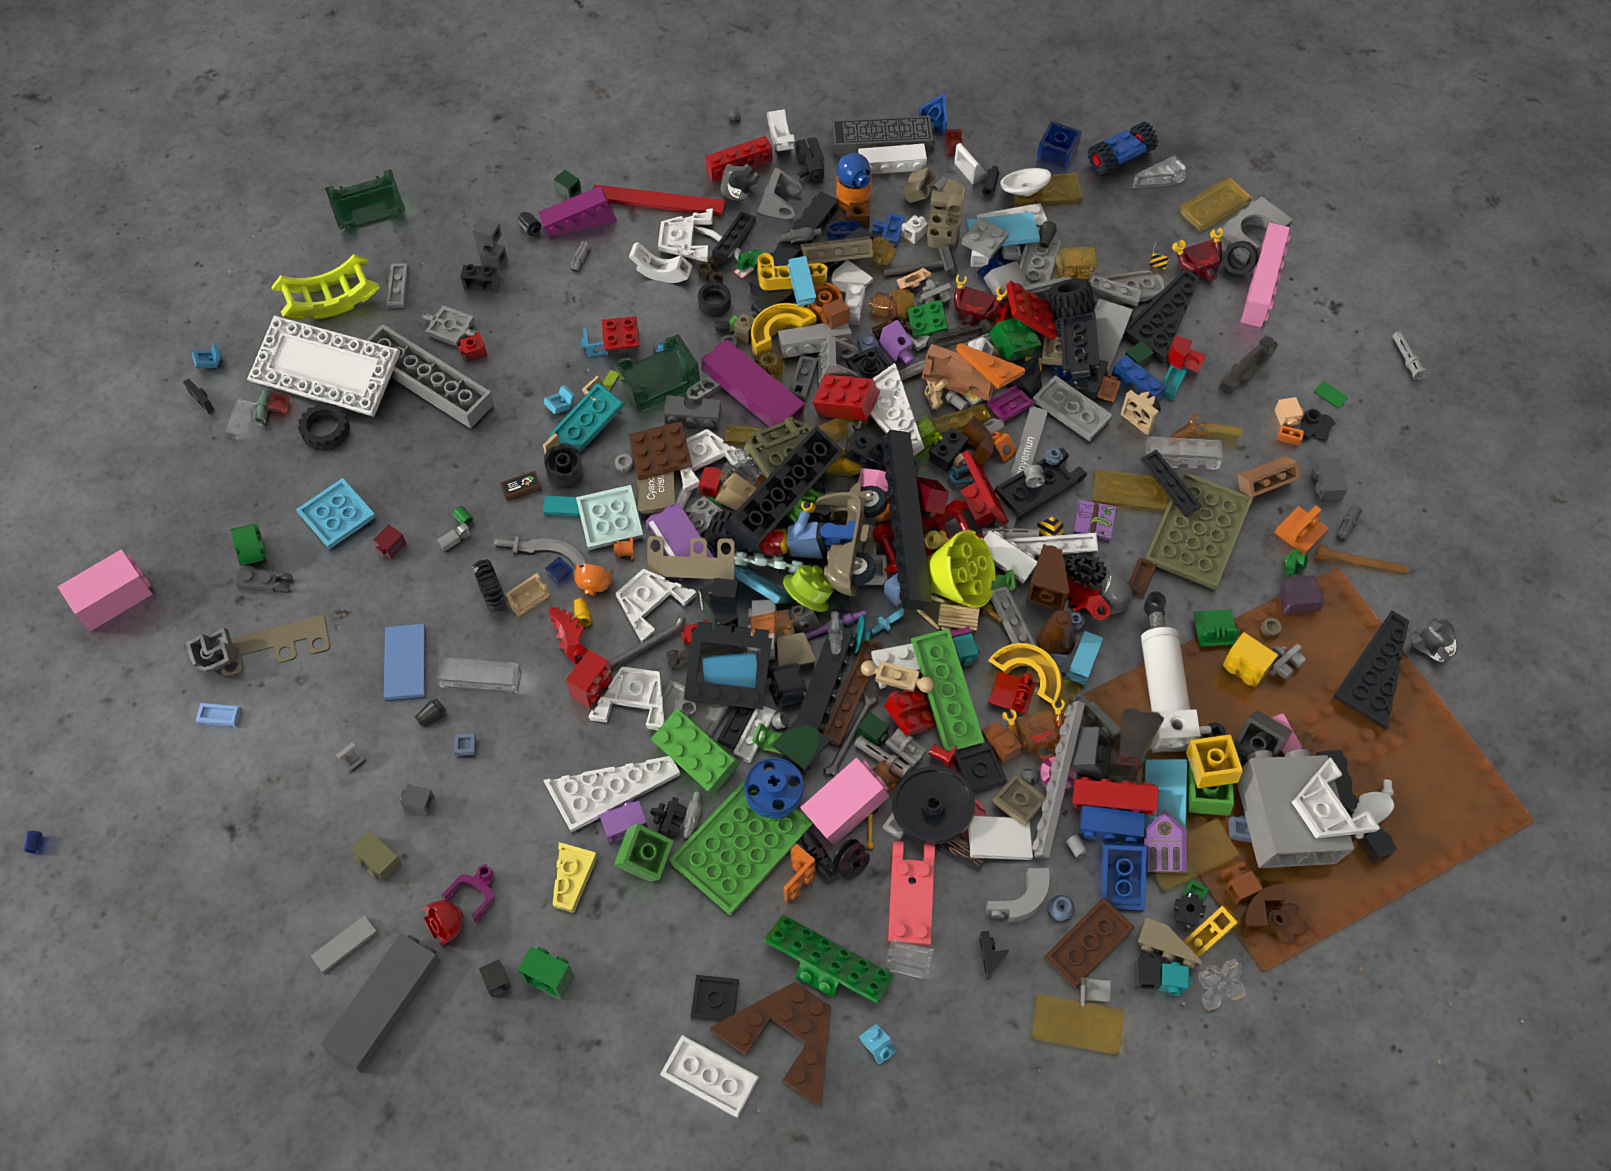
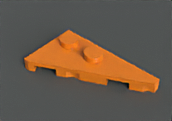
(994, 369)

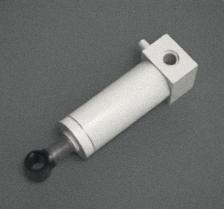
(1168, 681)

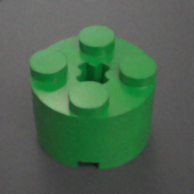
(248, 544)

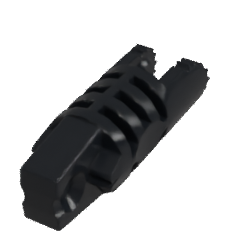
(823, 862)

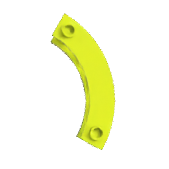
(331, 306)

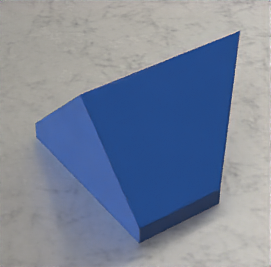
(937, 111)

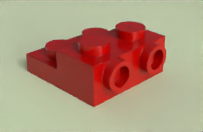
(910, 711)

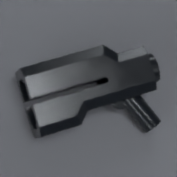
(811, 158)

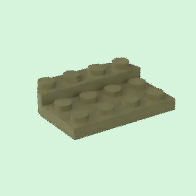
(775, 443)

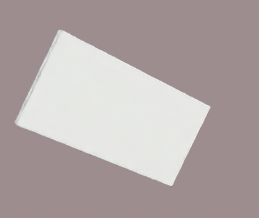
(324, 365)

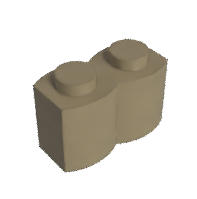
(919, 185)

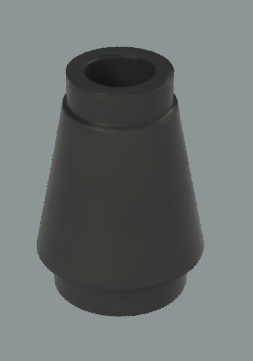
(1047, 232)
(430, 711)

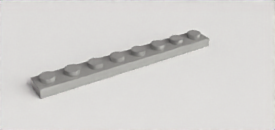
(1056, 786)

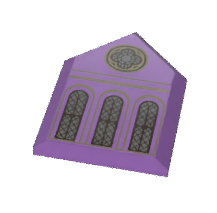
(1166, 845)

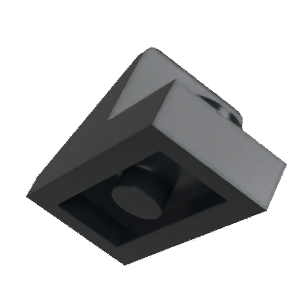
(990, 958)

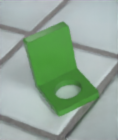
(1003, 580)
(767, 739)

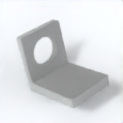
(1095, 990)

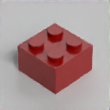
(589, 679)

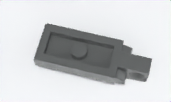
(1097, 717)

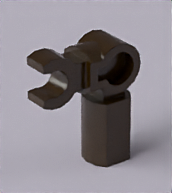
(706, 269)
(877, 330)

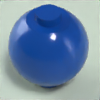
(854, 170)

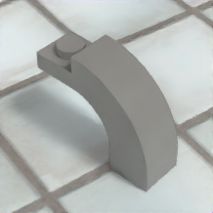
(1026, 906)

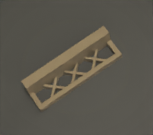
(838, 250)

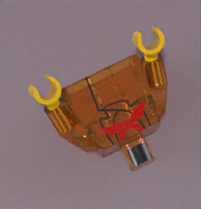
(1037, 731)

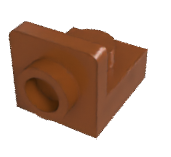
(1109, 388)

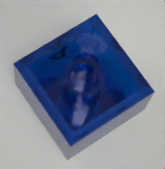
(1059, 144)

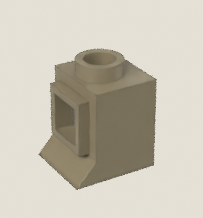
(743, 327)

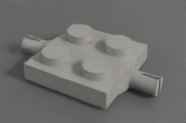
(449, 325)

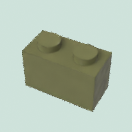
(376, 856)

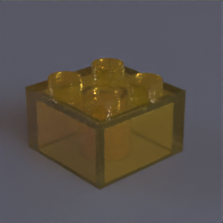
(1076, 262)

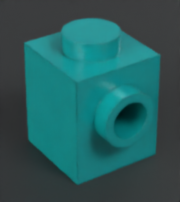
(966, 649)
(1175, 978)

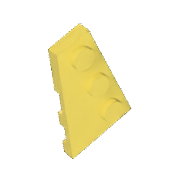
(572, 875)

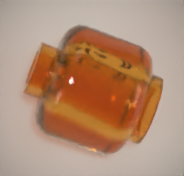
(882, 304)

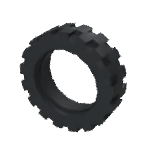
(329, 440)

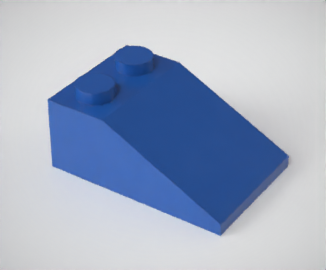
(1123, 875)

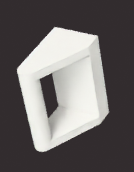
(968, 165)

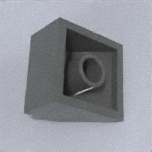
(1262, 734)
(1092, 753)

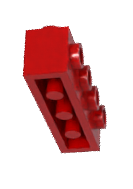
(752, 153)
(1117, 796)

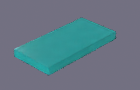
(588, 418)

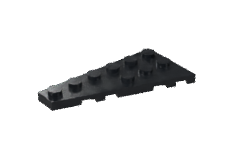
(1162, 316)
(1375, 675)

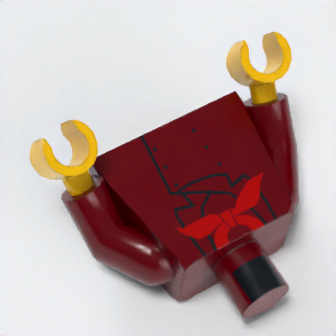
(1201, 258)
(975, 304)

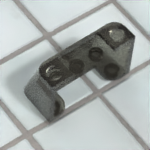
(1133, 744)

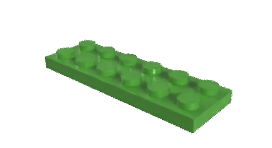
(950, 695)

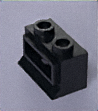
(480, 273)

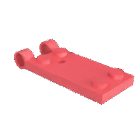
(911, 903)

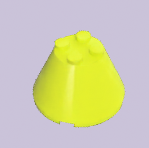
(963, 570)

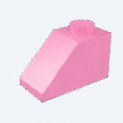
(873, 477)

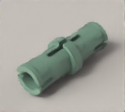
(262, 406)

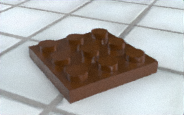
(660, 450)

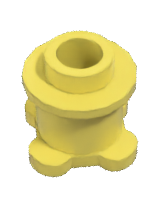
(936, 539)

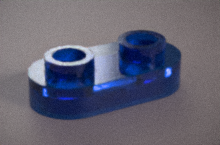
(841, 229)

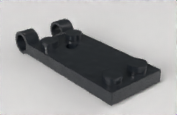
(1023, 498)

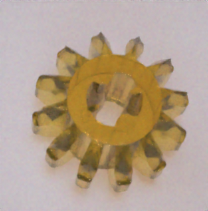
(882, 251)
(770, 362)

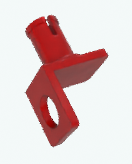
(944, 755)

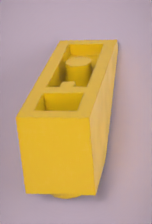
(1212, 931)

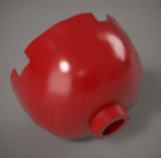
(443, 920)

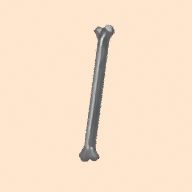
(679, 625)
(833, 768)

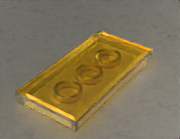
(1059, 190)
(1214, 203)
(1128, 491)
(1206, 849)
(1077, 1025)

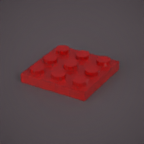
(1031, 310)

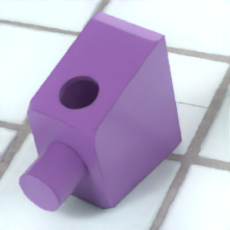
(896, 343)

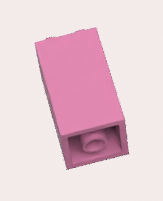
(106, 590)
(846, 800)

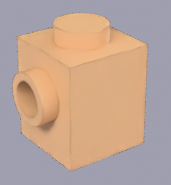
(1289, 412)

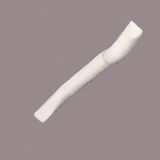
(716, 236)

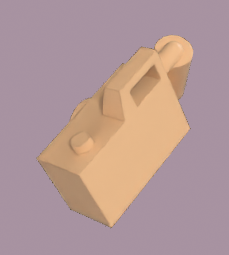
(913, 279)

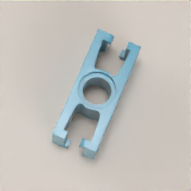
(801, 281)
(1084, 658)

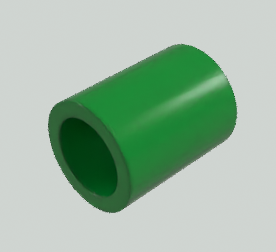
(463, 515)

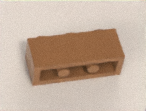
(1268, 476)

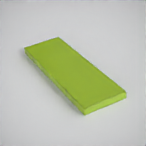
(610, 379)

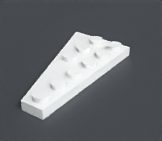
(893, 408)
(588, 795)

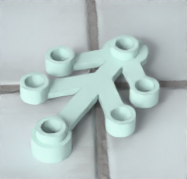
(741, 558)

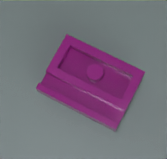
(1009, 403)

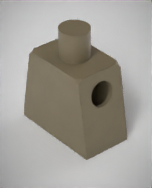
(794, 649)

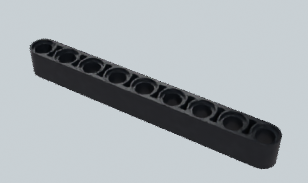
(787, 295)

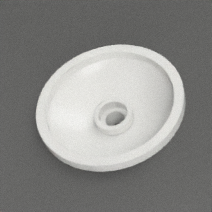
(1026, 181)

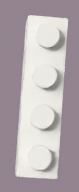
(895, 158)

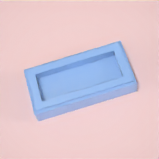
(218, 715)

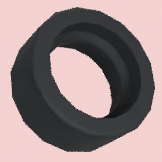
(1227, 257)
(714, 309)

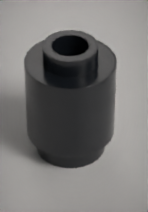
(529, 223)

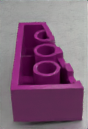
(578, 213)

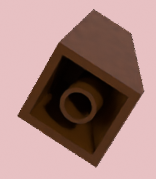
(1049, 580)

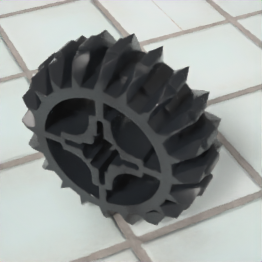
(489, 584)

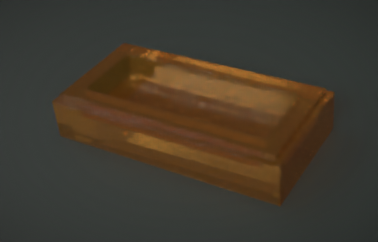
(773, 622)

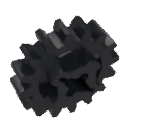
(1087, 569)

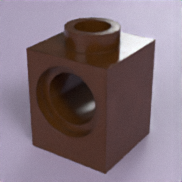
(859, 212)

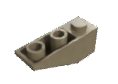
(1160, 938)

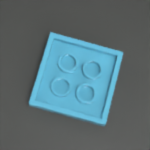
(336, 513)

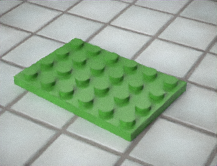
(737, 849)

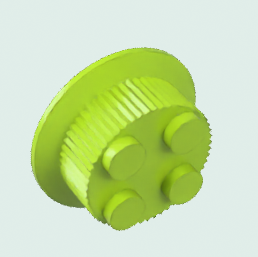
(809, 588)

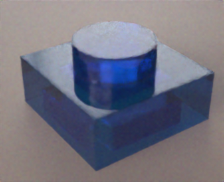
(558, 569)

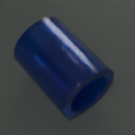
(32, 842)

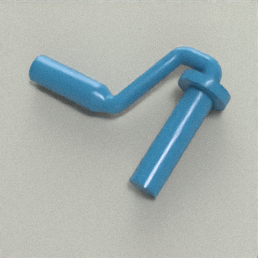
(955, 472)

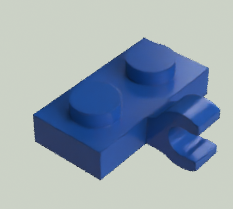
(891, 228)

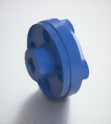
(774, 788)

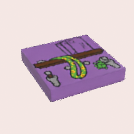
(1094, 518)

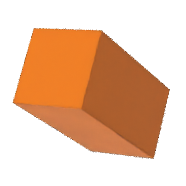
(1290, 435)

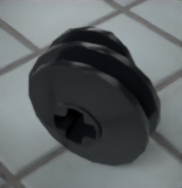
(850, 858)

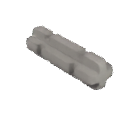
(580, 255)

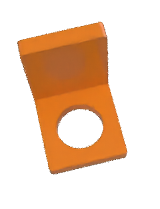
(1000, 441)

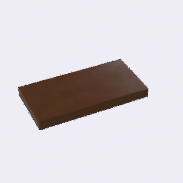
(1089, 942)

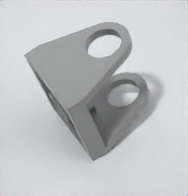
(771, 203)
(829, 354)

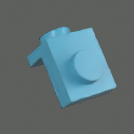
(561, 401)
(878, 1043)

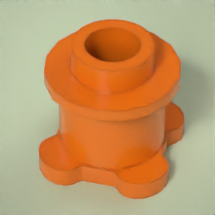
(624, 548)

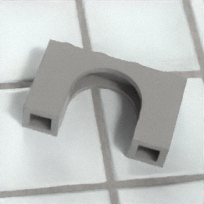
(1257, 214)

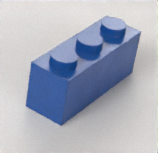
(1111, 825)

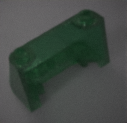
(365, 202)
(659, 375)

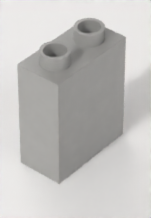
(1273, 822)

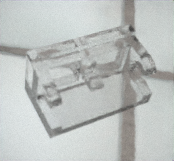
(909, 959)

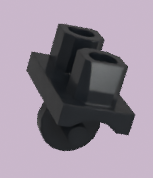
(673, 809)

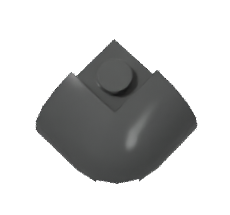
(212, 651)

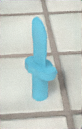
(884, 623)

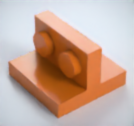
(1302, 529)

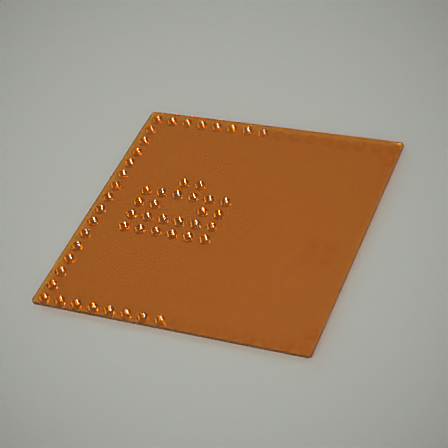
(1443, 785)

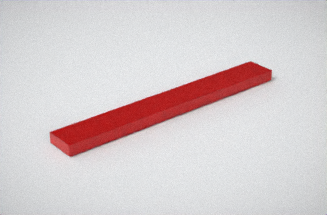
(662, 200)

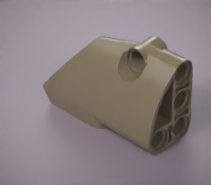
(946, 215)

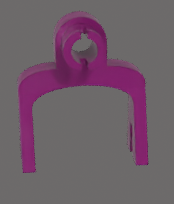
(481, 883)

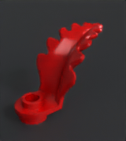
(1087, 599)
(568, 633)

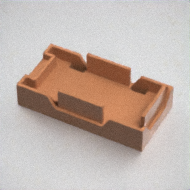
(958, 371)

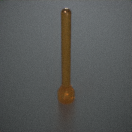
(1324, 552)

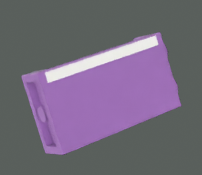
(676, 532)

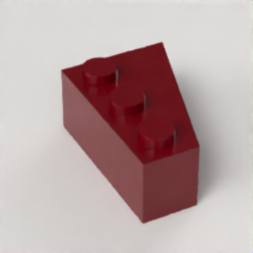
(932, 496)

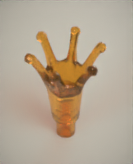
(1189, 429)

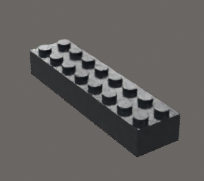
(783, 489)

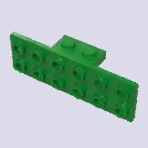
(827, 963)

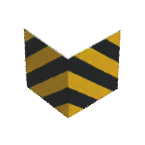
(1158, 260)
(1050, 527)

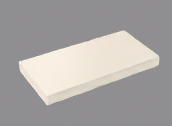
(709, 1076)

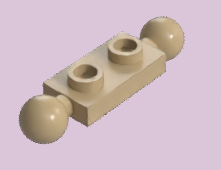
(897, 676)

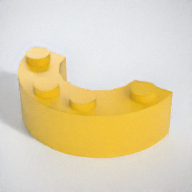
(778, 318)
(1030, 655)

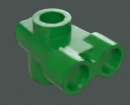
(748, 259)
(1294, 562)

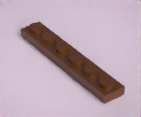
(850, 695)

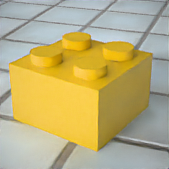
(1249, 660)
(1214, 761)

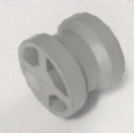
(1034, 476)

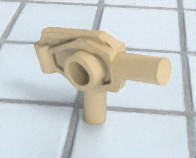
(934, 392)

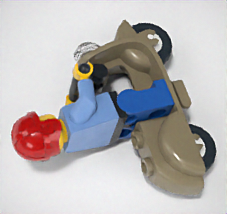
(840, 544)

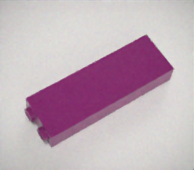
(751, 384)

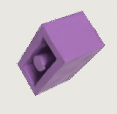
(618, 820)

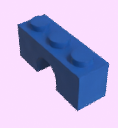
(1130, 372)

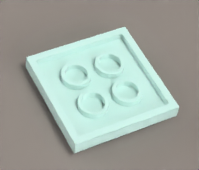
(609, 517)

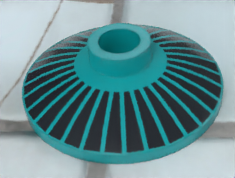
(862, 634)

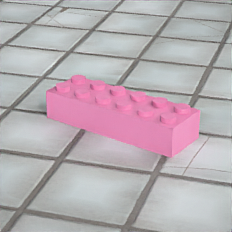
(1266, 275)

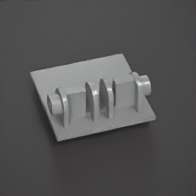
(701, 514)

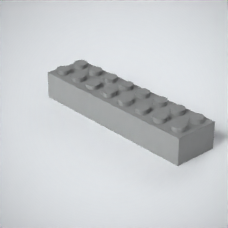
(435, 379)

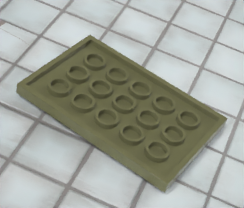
(1204, 540)

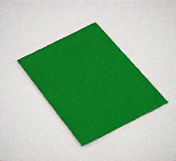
(1331, 394)

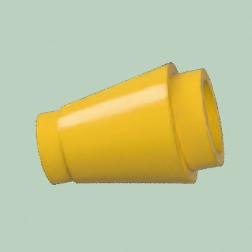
(582, 612)

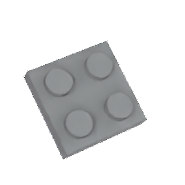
(985, 238)

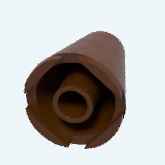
(1057, 634)

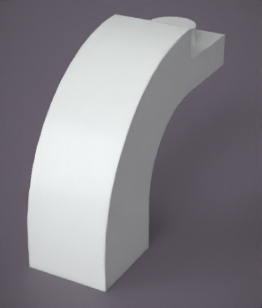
(779, 130)
(660, 269)

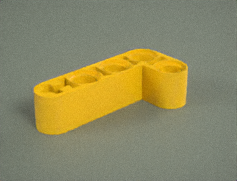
(778, 277)

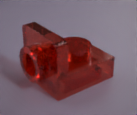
(952, 139)

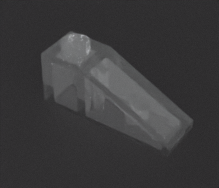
(1162, 174)

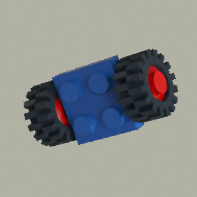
(1122, 147)

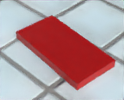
(985, 487)

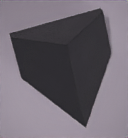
(1031, 381)

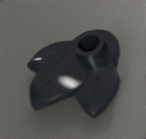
(1318, 425)

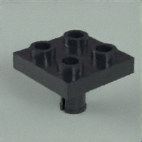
(868, 363)

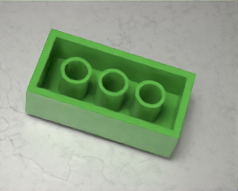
(695, 751)

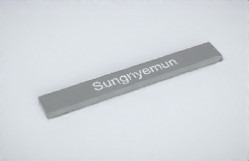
(1025, 453)

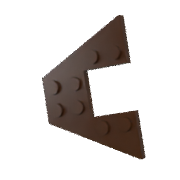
(800, 1015)

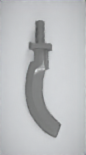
(543, 544)

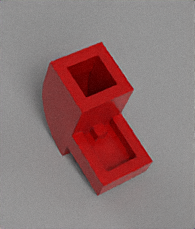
(1182, 355)

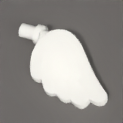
(1376, 803)

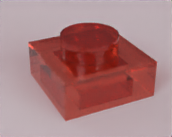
(278, 402)

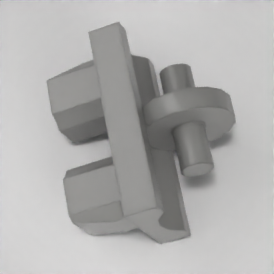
(934, 292)
(1283, 659)
(906, 747)

